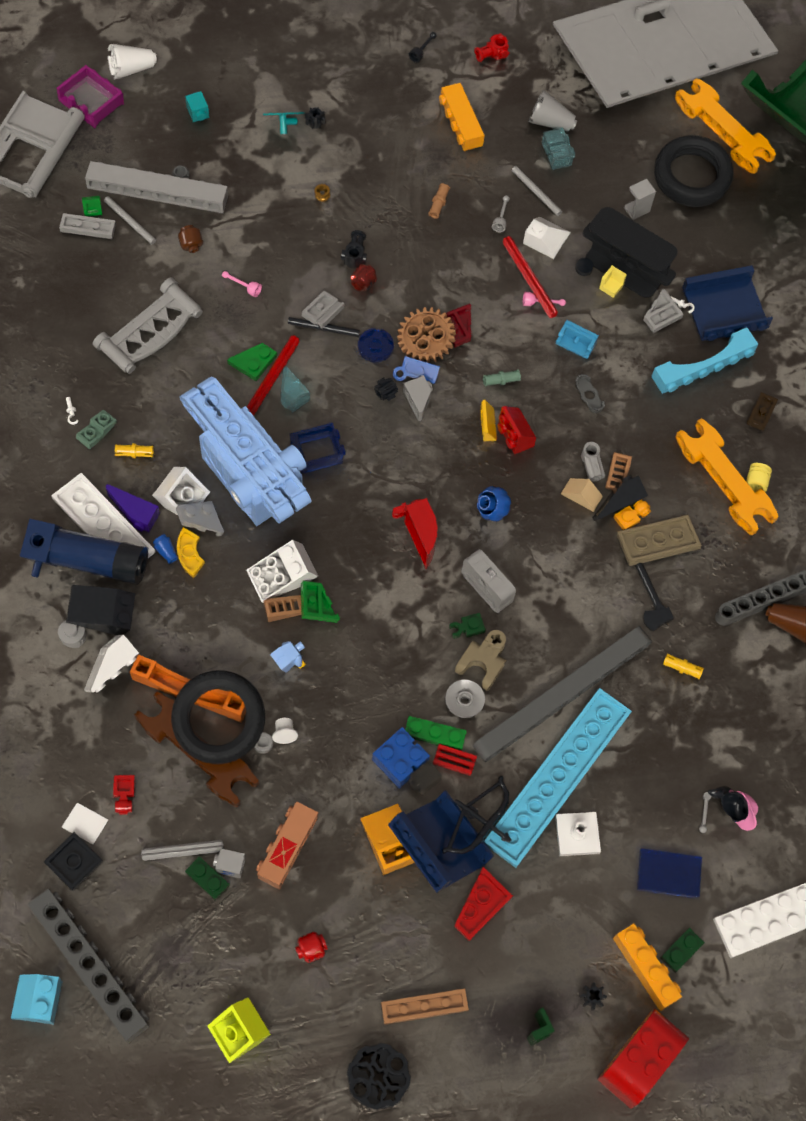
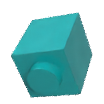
(197, 106)

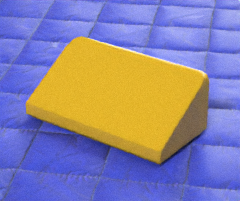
(488, 421)

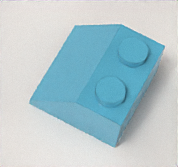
(37, 998)

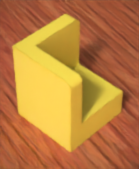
(612, 281)

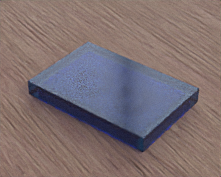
(669, 873)

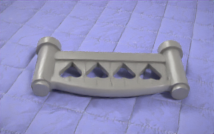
(172, 298)

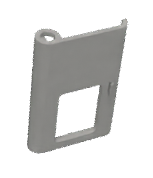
(42, 127)

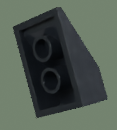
(101, 609)

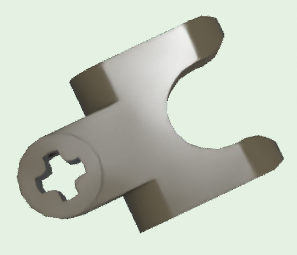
(485, 656)

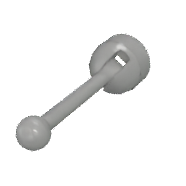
(499, 223)

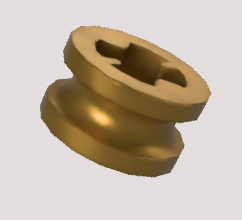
(322, 187)

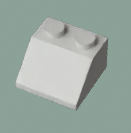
(180, 488)

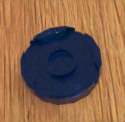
(375, 345)

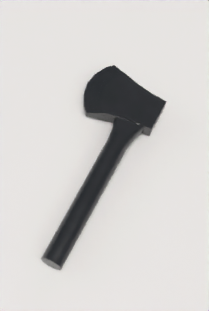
(661, 615)

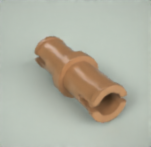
(439, 201)

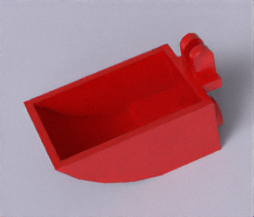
(421, 526)

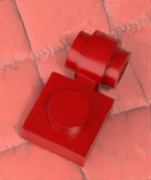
(124, 787)

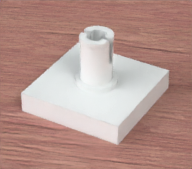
(577, 834)

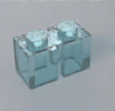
(557, 144)

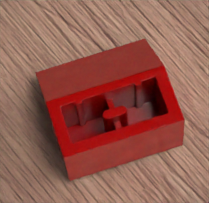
(515, 429)

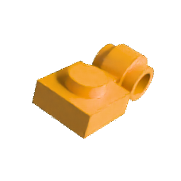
(628, 517)

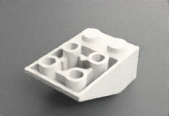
(282, 571)
(110, 660)

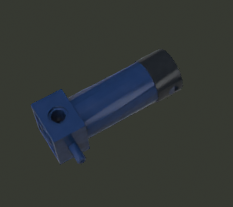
(83, 552)

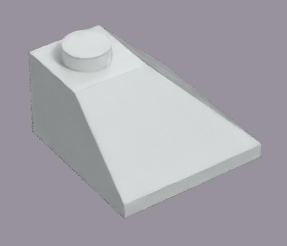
(545, 237)

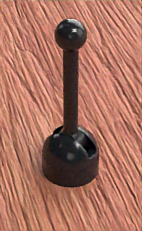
(418, 51)

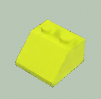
(238, 1029)

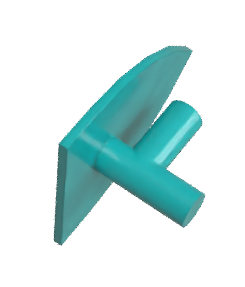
(285, 121)

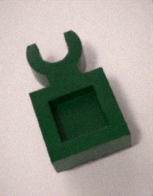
(470, 625)

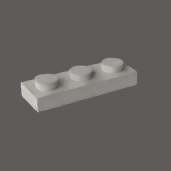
(87, 226)

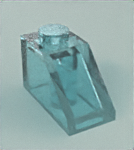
(293, 392)

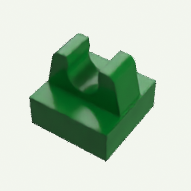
(92, 206)

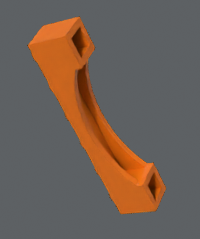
(160, 678)

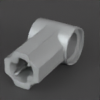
(592, 462)

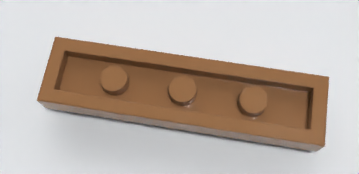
(424, 1006)

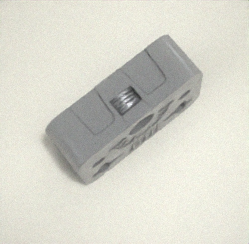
(488, 581)

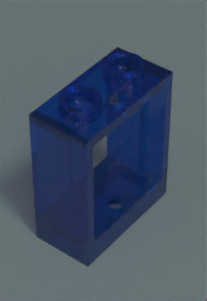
(315, 433)

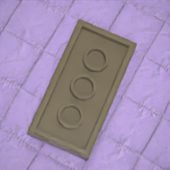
(658, 540)

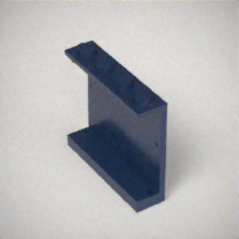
(725, 303)
(429, 831)

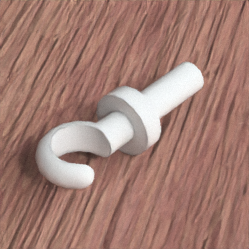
(681, 304)
(71, 410)

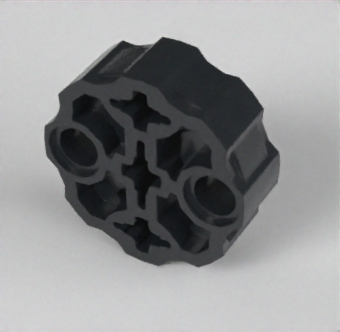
(399, 1077)

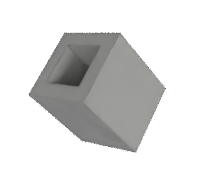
(229, 863)

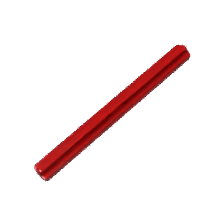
(530, 277)
(273, 374)

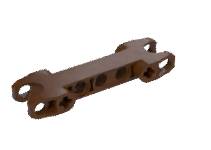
(222, 775)

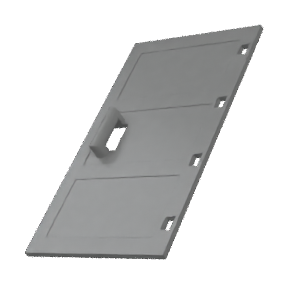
(637, 57)

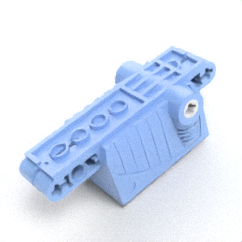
(244, 455)

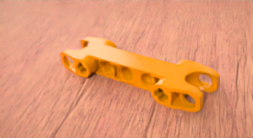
(743, 144)
(744, 499)

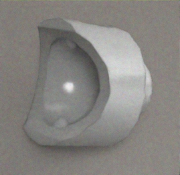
(71, 635)

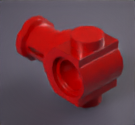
(495, 48)

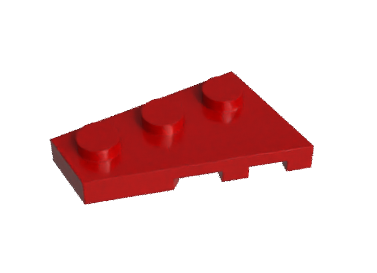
(482, 904)

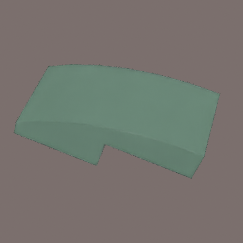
(97, 429)

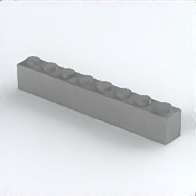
(156, 187)

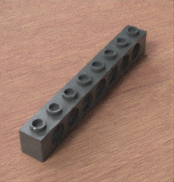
(41, 907)

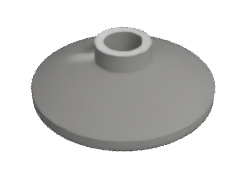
(468, 690)

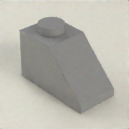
(418, 395)

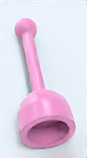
(253, 288)
(529, 299)

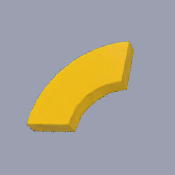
(188, 553)

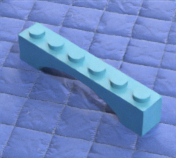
(671, 376)

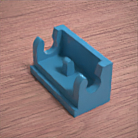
(577, 339)

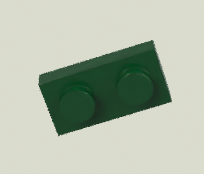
(207, 878)
(682, 950)

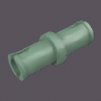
(501, 378)

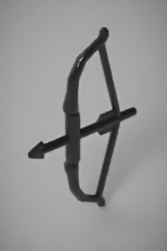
(471, 812)

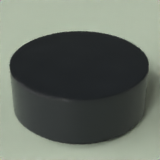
(584, 266)

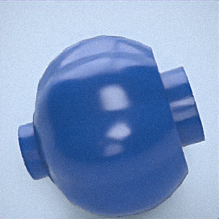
(494, 503)

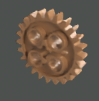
(417, 323)

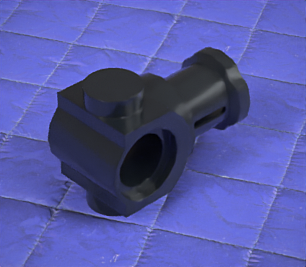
(355, 249)

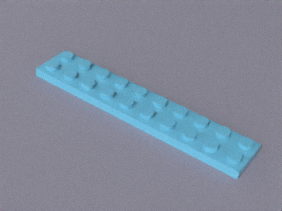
(558, 777)

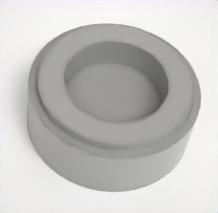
(264, 744)

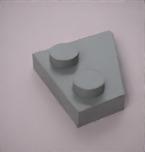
(662, 312)
(200, 516)

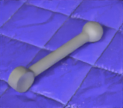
(706, 797)

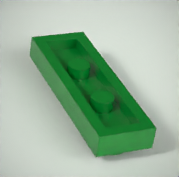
(435, 733)

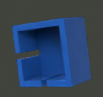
(399, 756)

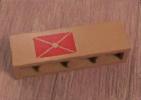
(287, 845)

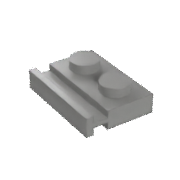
(322, 309)

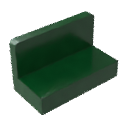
(546, 1028)

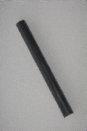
(330, 328)

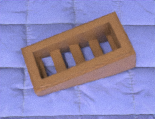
(620, 458)
(275, 602)

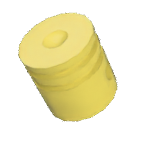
(759, 476)

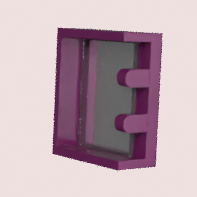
(90, 94)

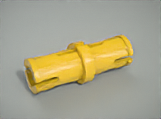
(134, 450)
(683, 666)

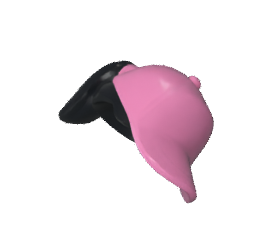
(738, 806)

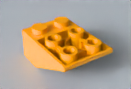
(385, 845)

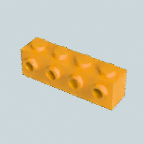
(461, 116)
(647, 967)

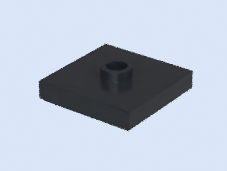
(73, 861)

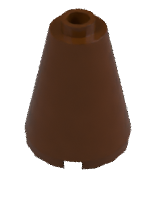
(789, 618)

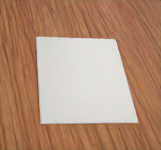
(85, 823)

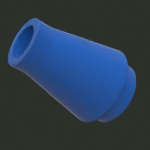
(165, 548)

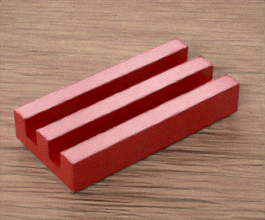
(454, 759)

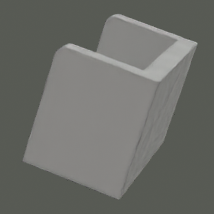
(644, 197)

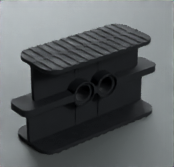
(630, 249)

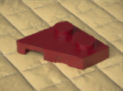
(462, 322)

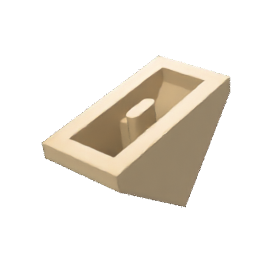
(582, 492)

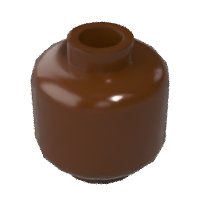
(190, 238)

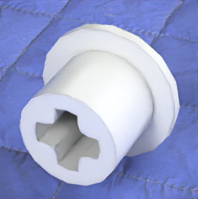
(284, 731)

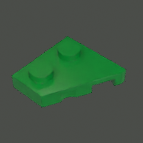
(253, 361)
(316, 604)

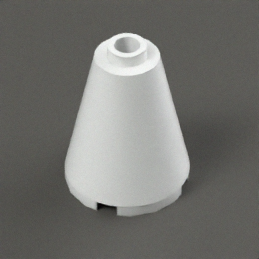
(129, 60)

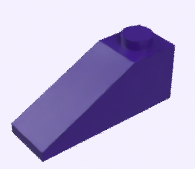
(137, 511)

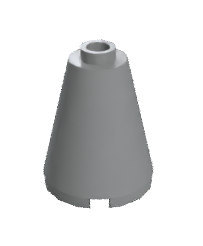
(552, 114)

